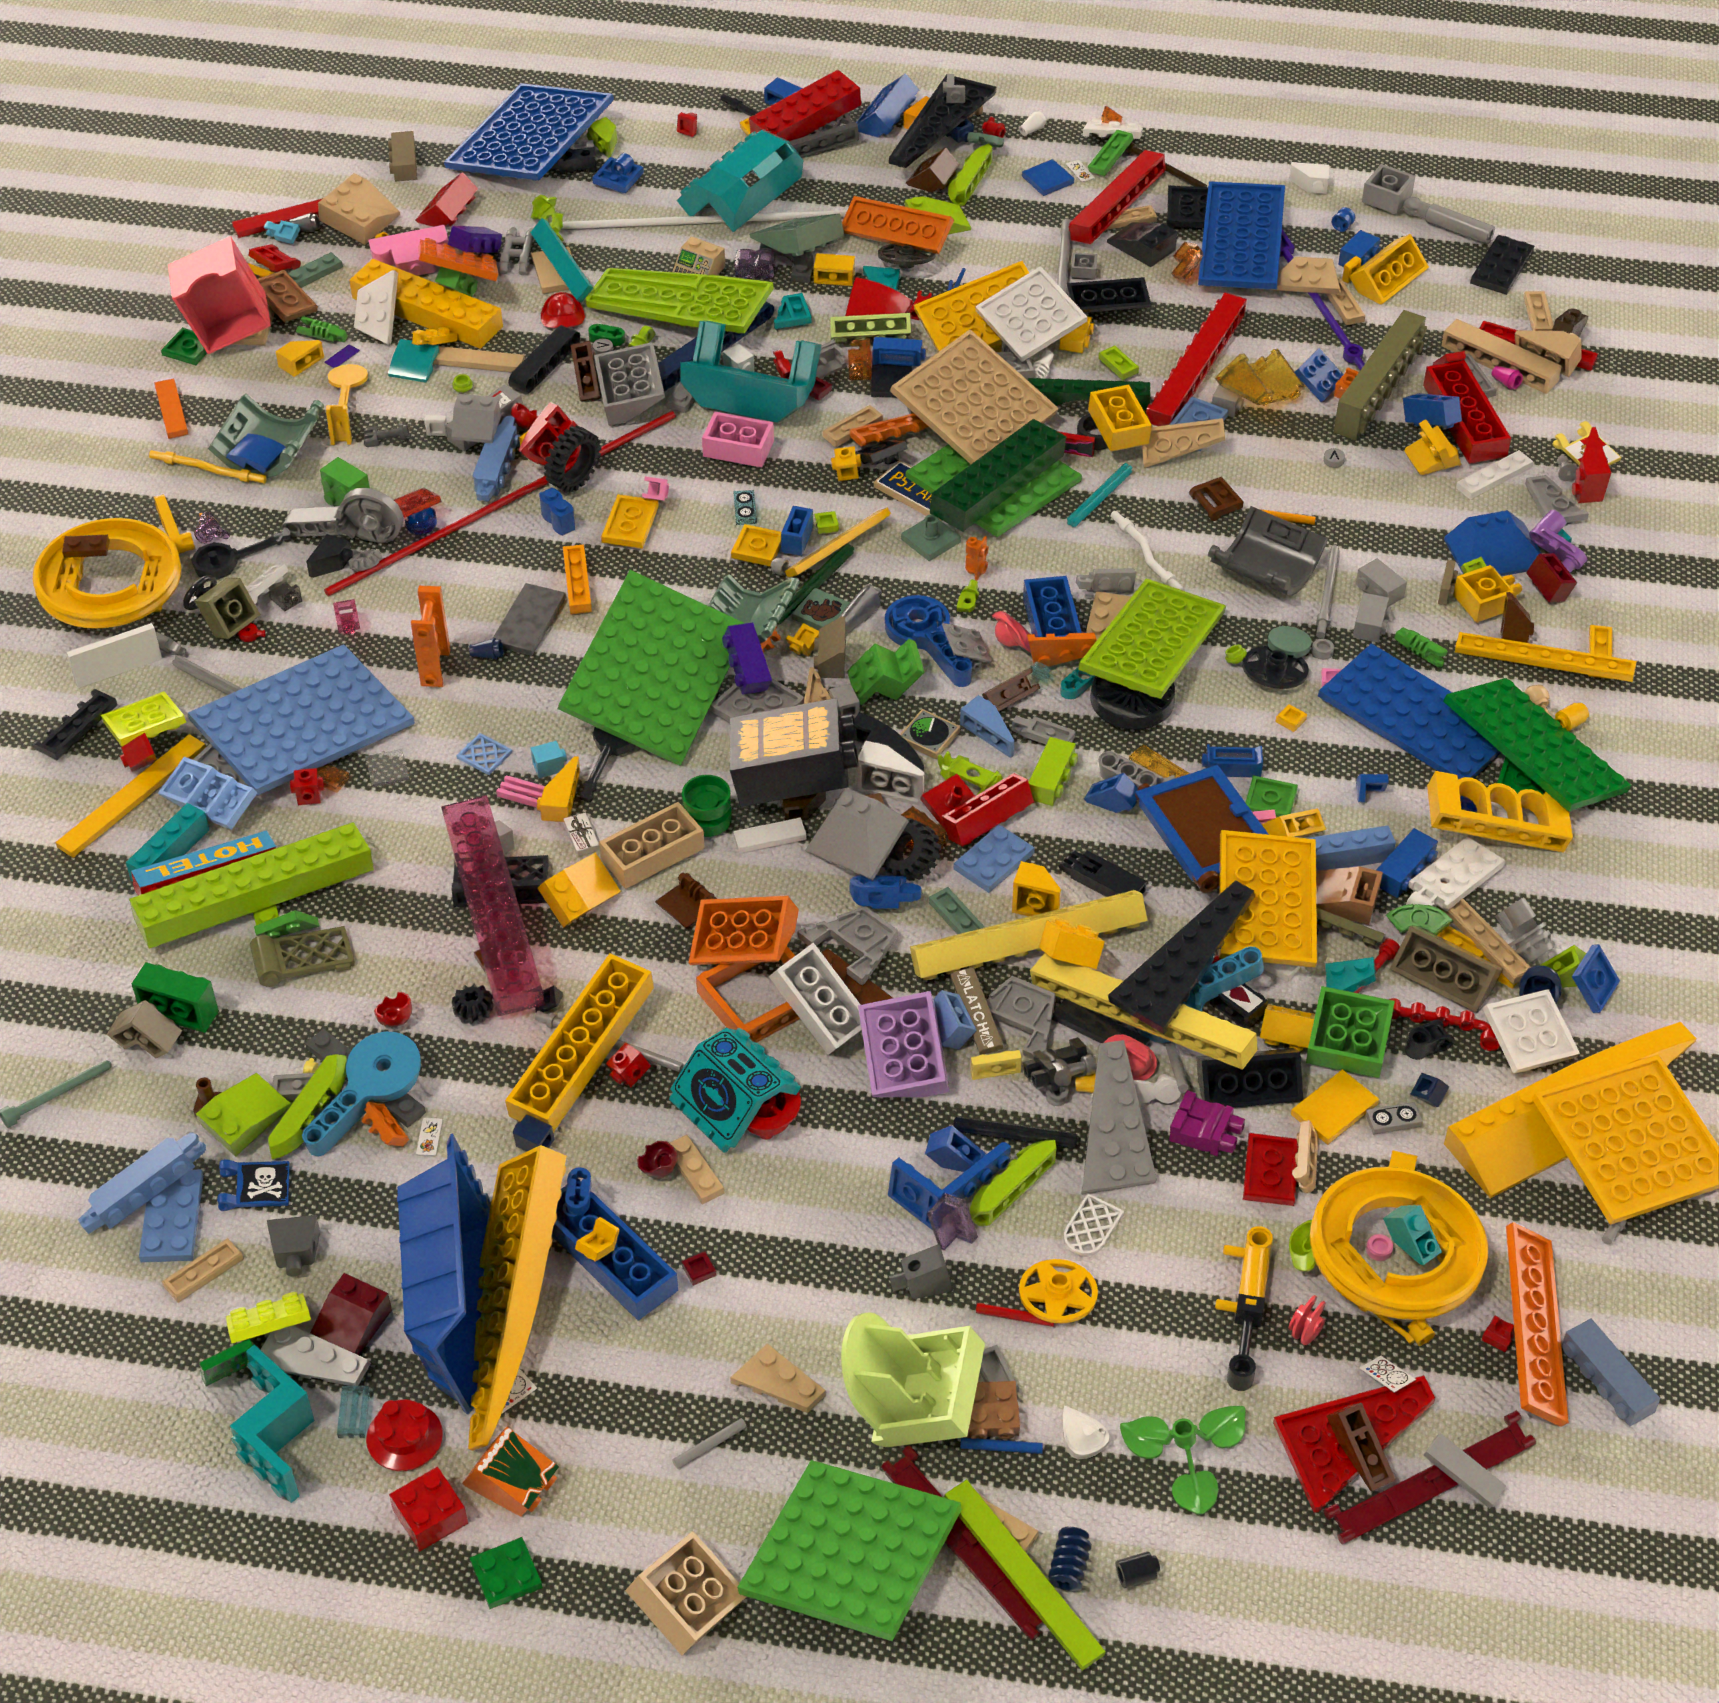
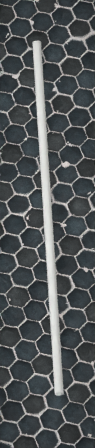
(691, 219)

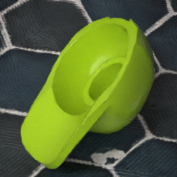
(1301, 1249)

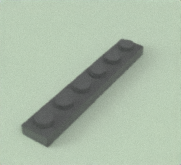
(404, 1109)

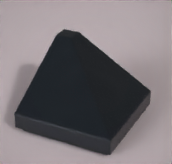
(552, 998)

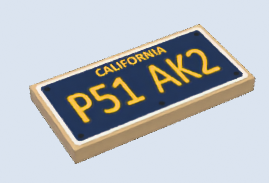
(904, 490)

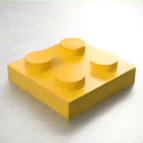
(757, 545)

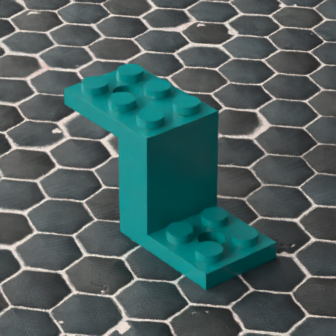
(271, 1424)

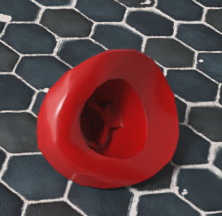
(562, 310)

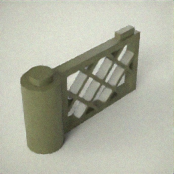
(272, 966)

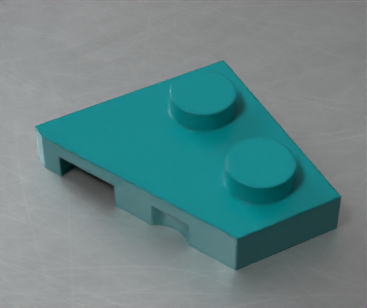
(885, 276)
(792, 312)
(1350, 974)

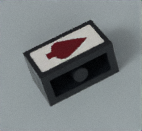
(1241, 1005)

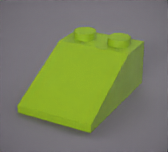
(941, 207)
(242, 1112)

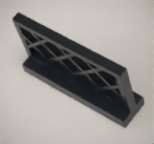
(524, 887)

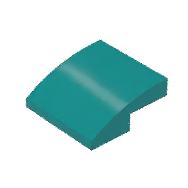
(413, 361)

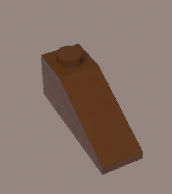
(585, 370)
(1361, 1445)

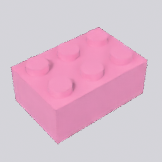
(738, 439)

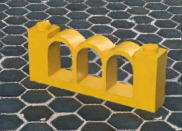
(1550, 833)

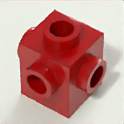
(307, 786)
(627, 1065)

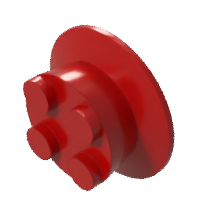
(775, 1115)
(404, 1435)

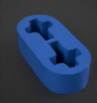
(583, 1191)

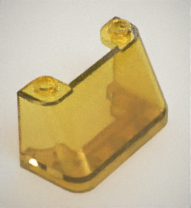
(1263, 381)

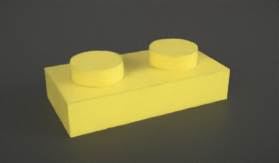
(995, 1064)

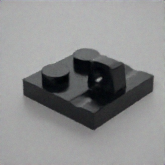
(881, 452)

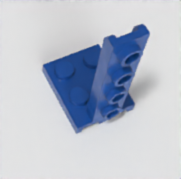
(920, 1194)

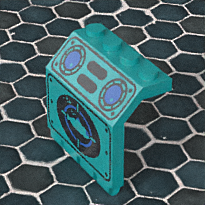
(727, 1085)

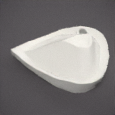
(1082, 1434)

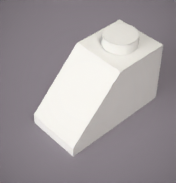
(1310, 177)

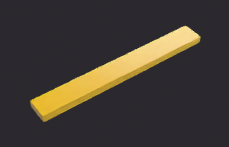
(1545, 656)
(128, 797)

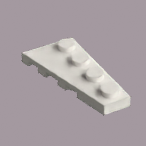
(313, 1357)

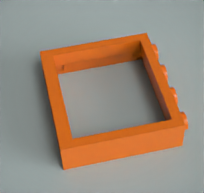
(759, 1027)

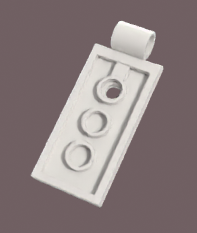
(1462, 868)

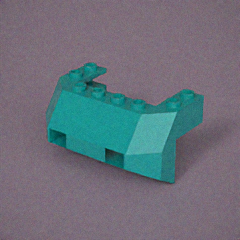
(724, 188)
(744, 390)

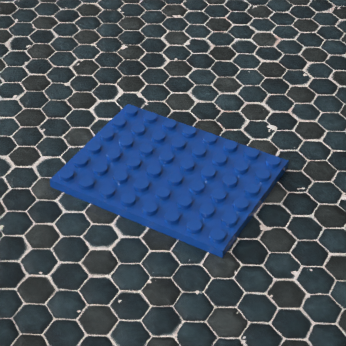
(529, 131)

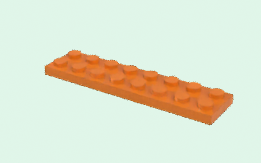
(1536, 1325)

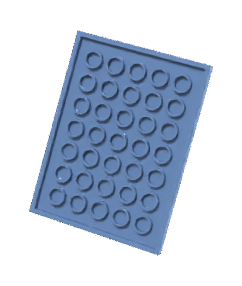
(300, 718)

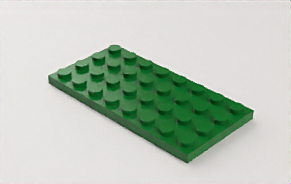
(1537, 744)

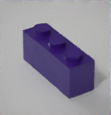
(475, 239)
(747, 658)

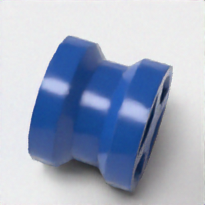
(1343, 219)

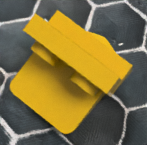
(1432, 451)

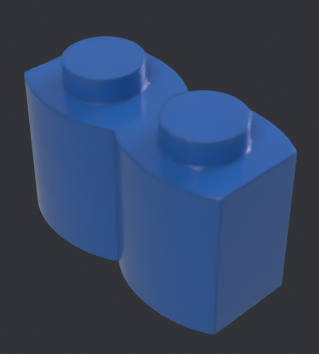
(557, 511)

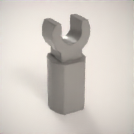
(169, 645)

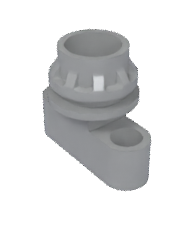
(1528, 936)

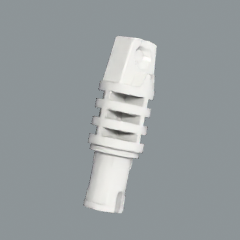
(1042, 365)

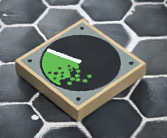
(930, 733)

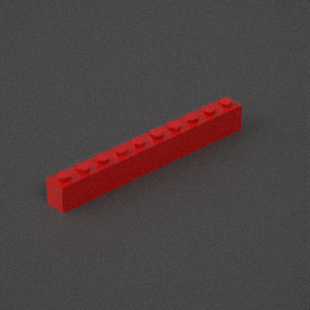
(1197, 359)

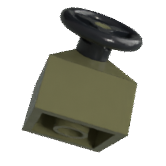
(223, 605)

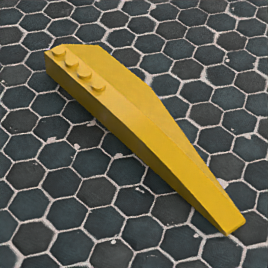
(513, 1275)

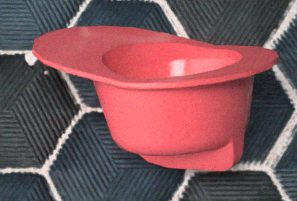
(1140, 1057)

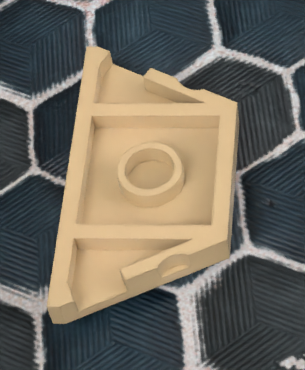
(1309, 275)

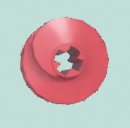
(1307, 1323)

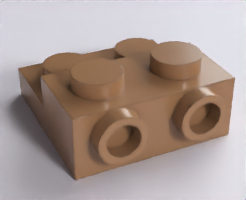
(995, 1411)

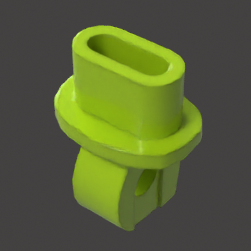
(645, 336)
(968, 594)

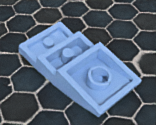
(208, 790)

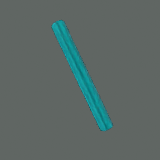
(1099, 495)

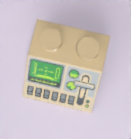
(700, 258)

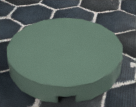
(983, 139)
(1290, 641)

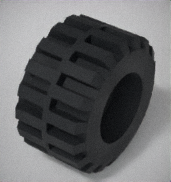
(923, 854)

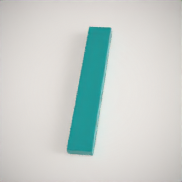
(561, 260)

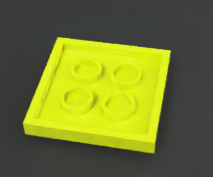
(145, 716)
(267, 1317)

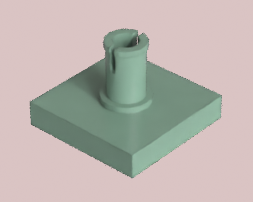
(930, 537)

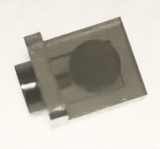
(286, 596)

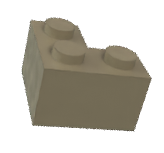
(146, 1027)

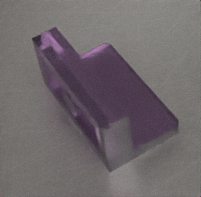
(951, 1220)

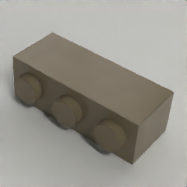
(402, 156)

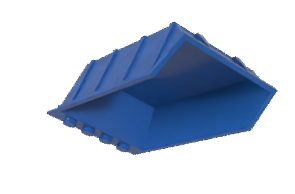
(441, 1249)

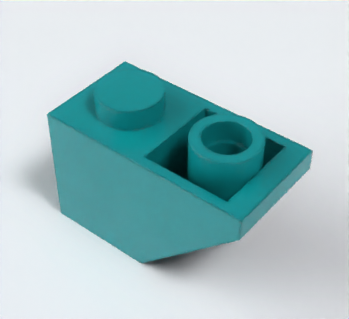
(1413, 1233)

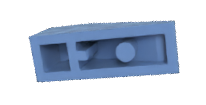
(985, 722)

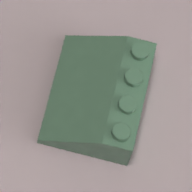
(801, 234)

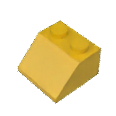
(1034, 890)
(1287, 1026)

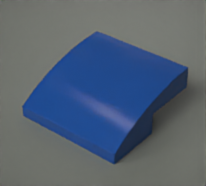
(256, 451)

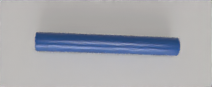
(1002, 1445)

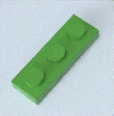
(1110, 152)

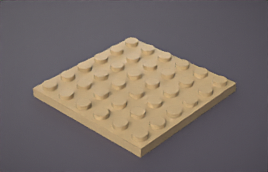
(972, 397)

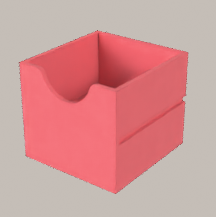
(219, 295)

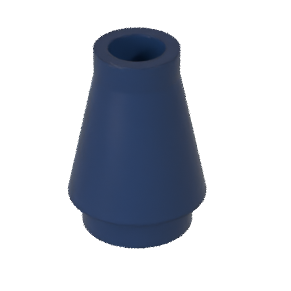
(487, 649)

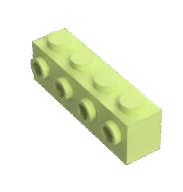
(870, 326)

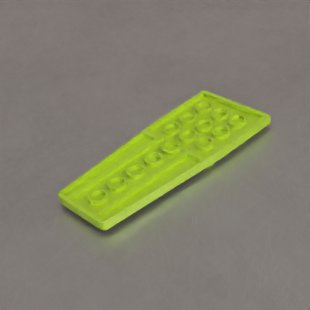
(680, 297)

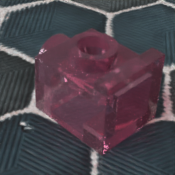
(348, 621)

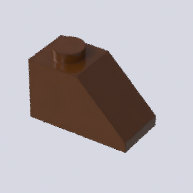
(1516, 621)

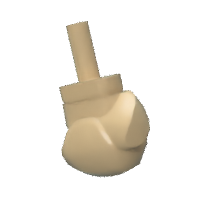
(1538, 695)

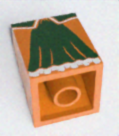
(512, 1473)

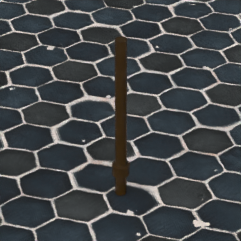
(1133, 149)

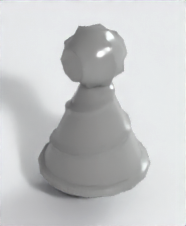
(1567, 470)

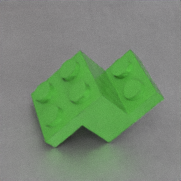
(886, 671)

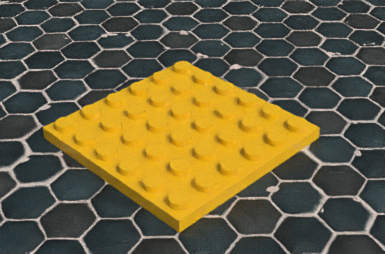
(1632, 1138)

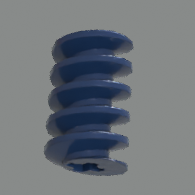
(1070, 1559)

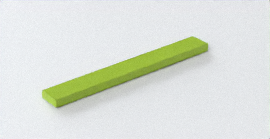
(1026, 1576)

